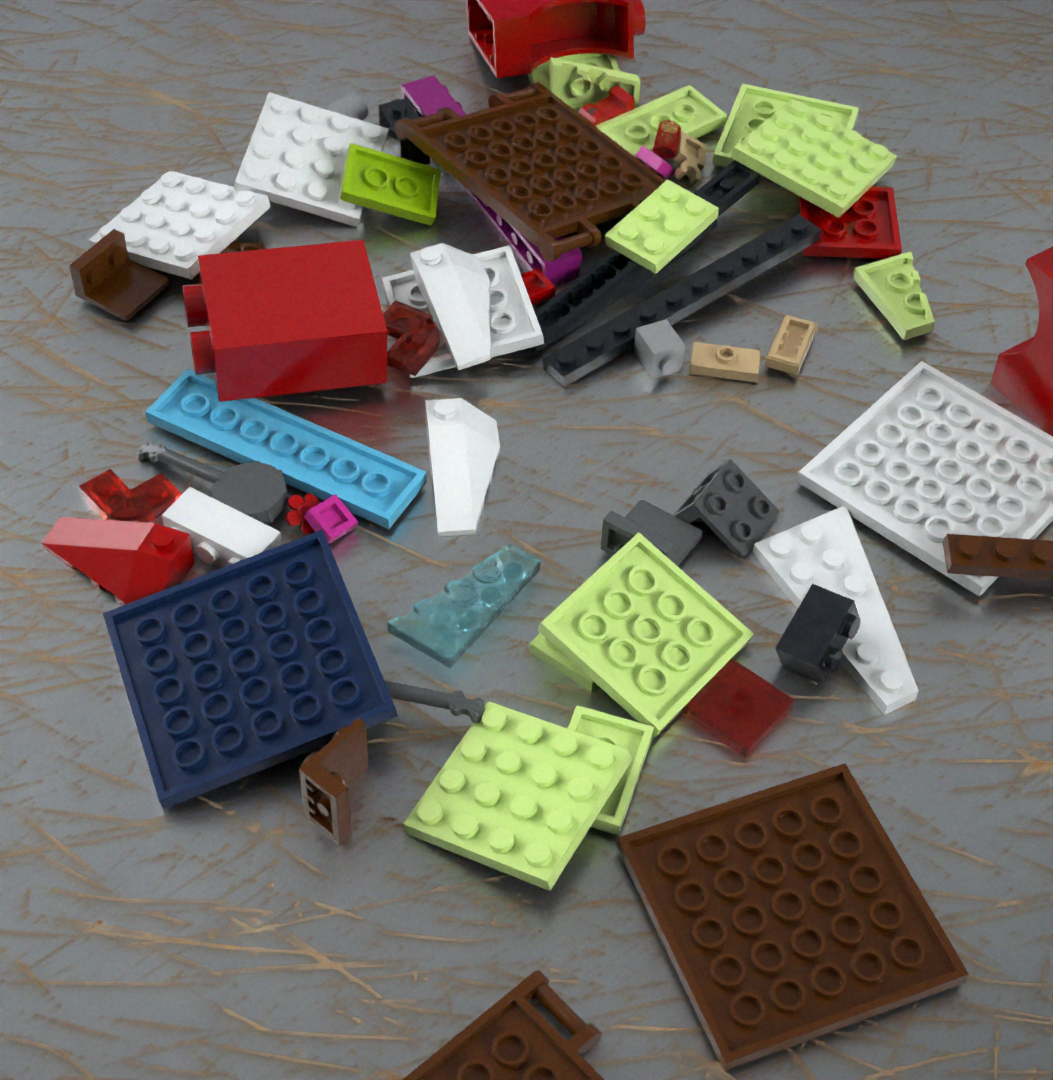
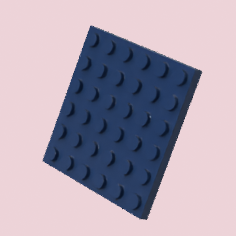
(245, 668)

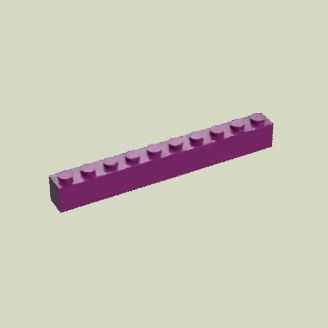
(427, 97)

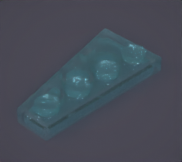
(466, 607)

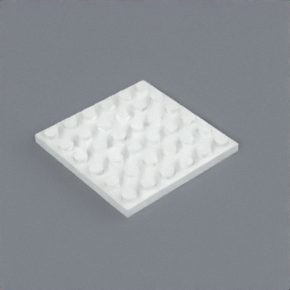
(936, 465)

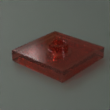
(738, 707)

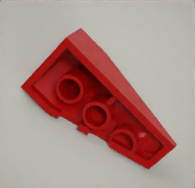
(122, 555)

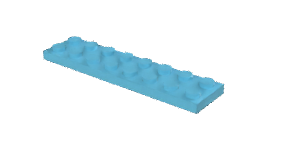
(307, 453)

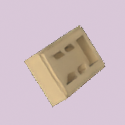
(791, 344)
(725, 362)

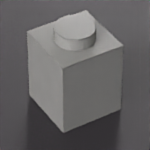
(659, 349)

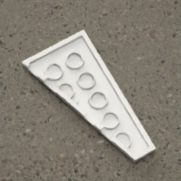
(832, 557)

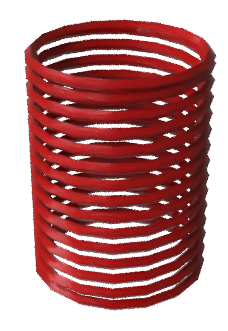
(662, 143)

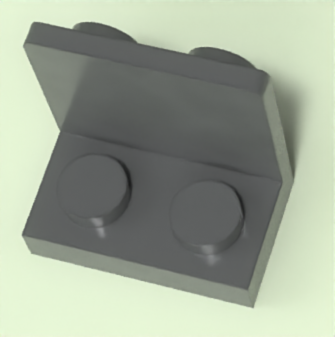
(730, 507)
(666, 532)

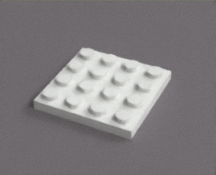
(301, 157)
(184, 220)
(511, 312)

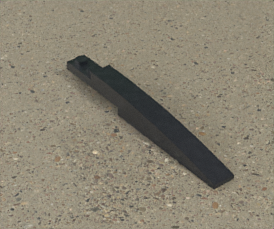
(618, 275)

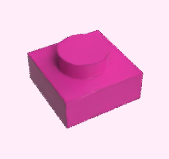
(655, 163)
(331, 517)

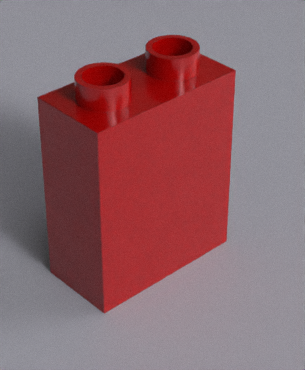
(287, 320)

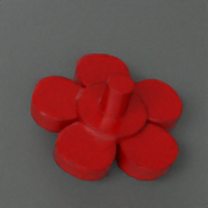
(299, 508)

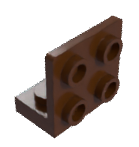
(114, 281)
(327, 777)

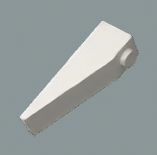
(458, 299)
(462, 460)

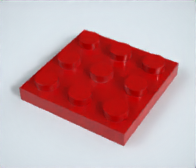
(863, 231)

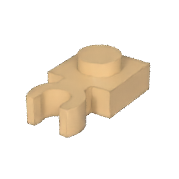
(691, 158)

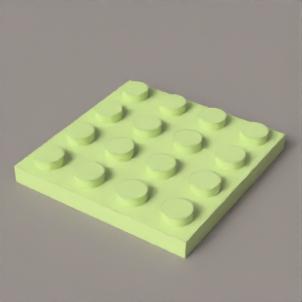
(757, 104)
(814, 157)
(645, 633)
(518, 794)

